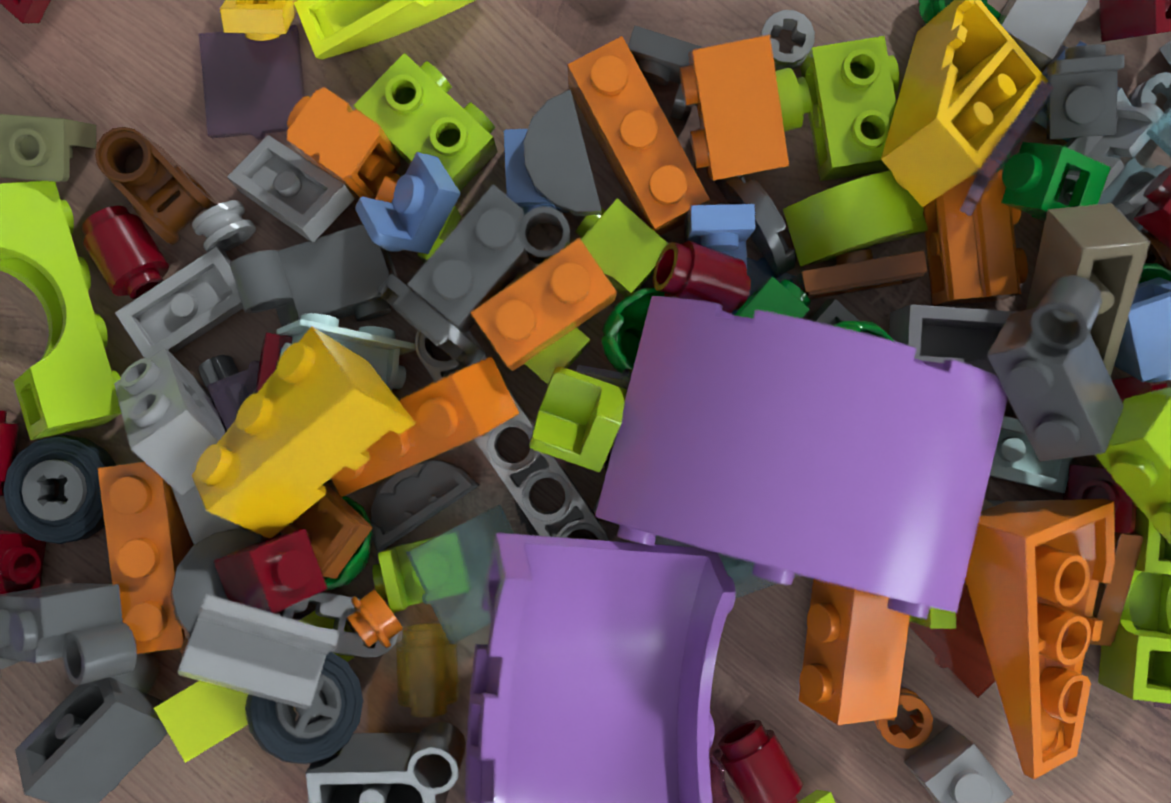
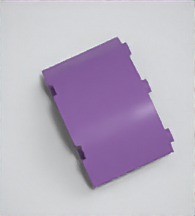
(804, 452)
(595, 672)

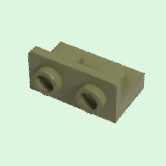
(41, 146)

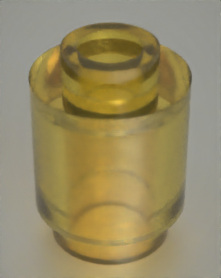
(426, 670)

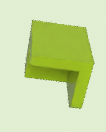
(578, 419)

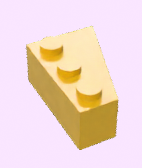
(956, 99)
(296, 435)

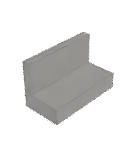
(256, 652)

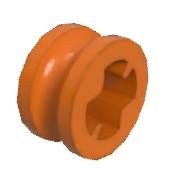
(918, 732)

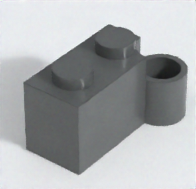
(483, 256)
(326, 277)
(1057, 372)
(69, 623)
(93, 738)
(390, 767)

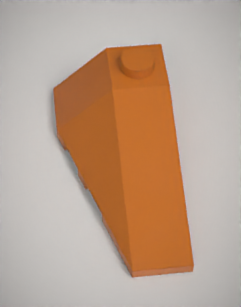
(1034, 600)

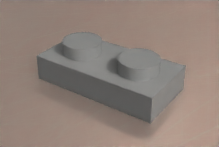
(291, 188)
(183, 305)

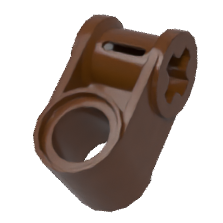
(159, 190)

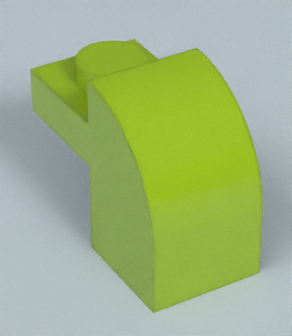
(853, 218)

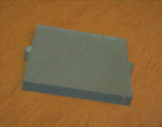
(455, 572)

